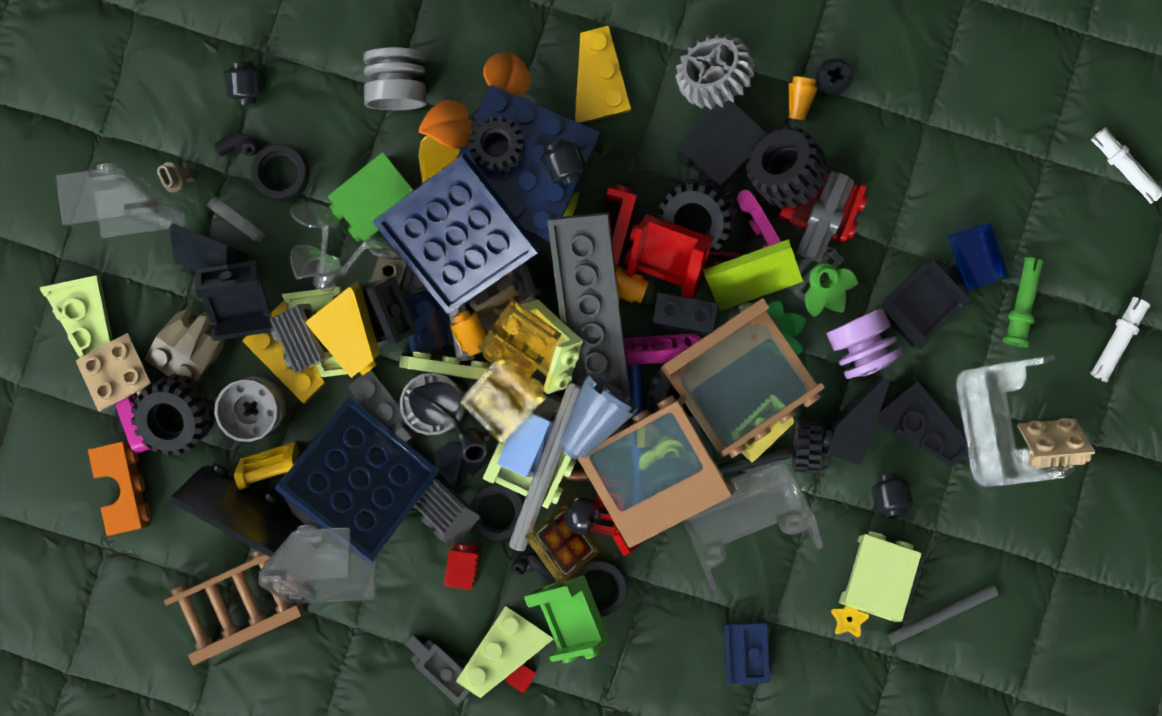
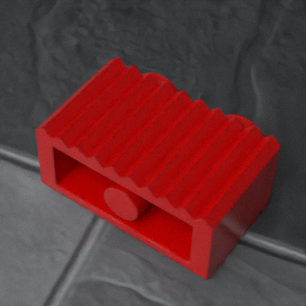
(463, 565)

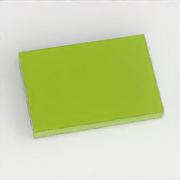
(753, 275)

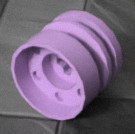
(865, 344)

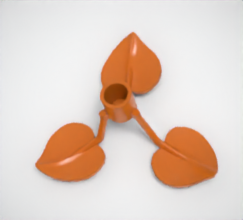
(449, 119)

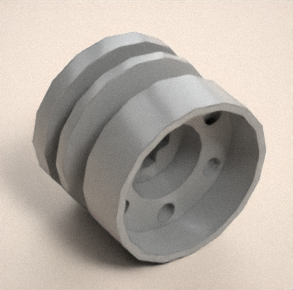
(394, 74)
(233, 409)
(409, 417)

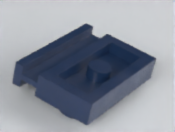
(430, 321)
(746, 653)

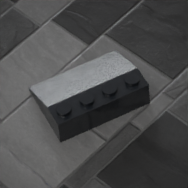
(243, 513)

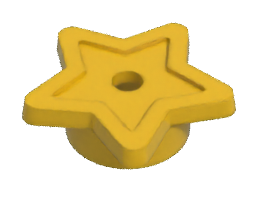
(842, 623)

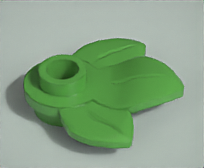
(830, 291)

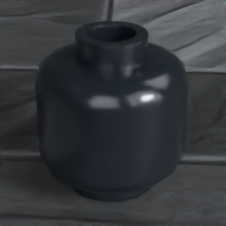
(244, 82)
(562, 161)
(892, 496)

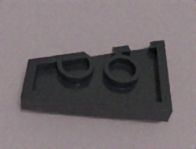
(923, 424)

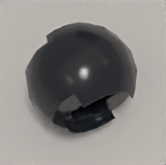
(844, 73)
(582, 516)

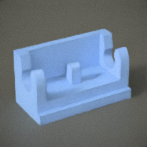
(526, 446)

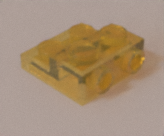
(519, 336)
(504, 398)

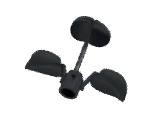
(454, 460)

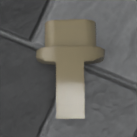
(174, 176)

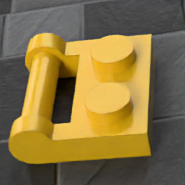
(265, 464)

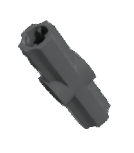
(825, 216)

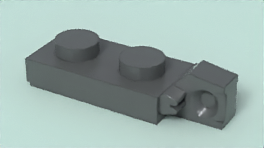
(380, 403)
(437, 668)

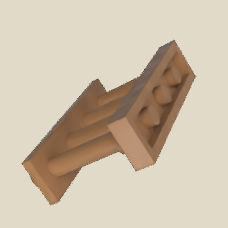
(232, 633)

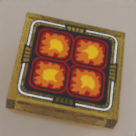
(560, 547)

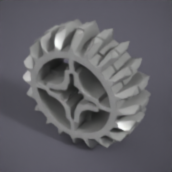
(717, 78)

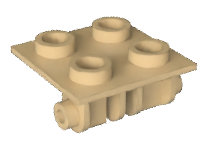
(113, 372)
(1055, 441)

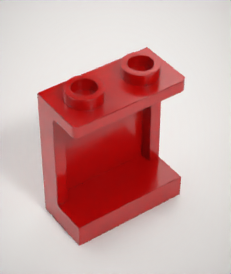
(623, 197)
(856, 201)
(669, 253)

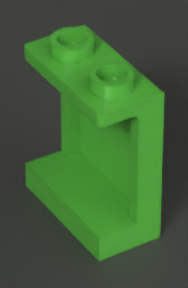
(368, 196)
(571, 618)

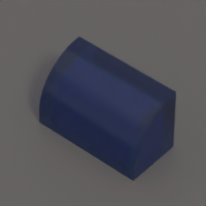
(978, 256)

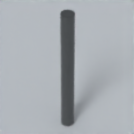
(942, 614)

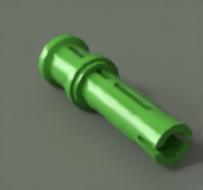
(1022, 316)

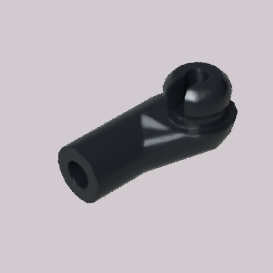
(238, 142)

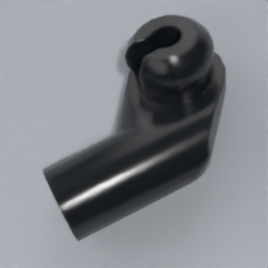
(528, 563)

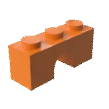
(130, 509)

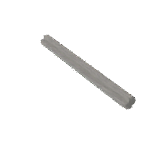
(544, 470)

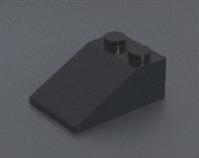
(199, 252)
(852, 428)

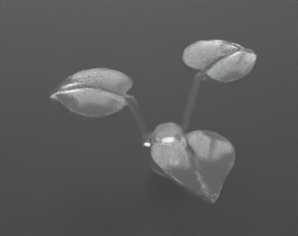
(326, 269)

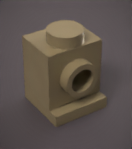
(399, 270)

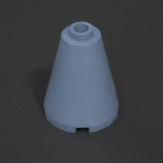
(595, 417)

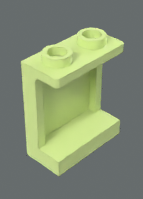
(562, 358)
(521, 484)
(881, 577)

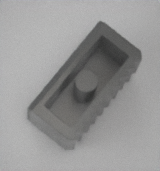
(299, 342)
(446, 512)

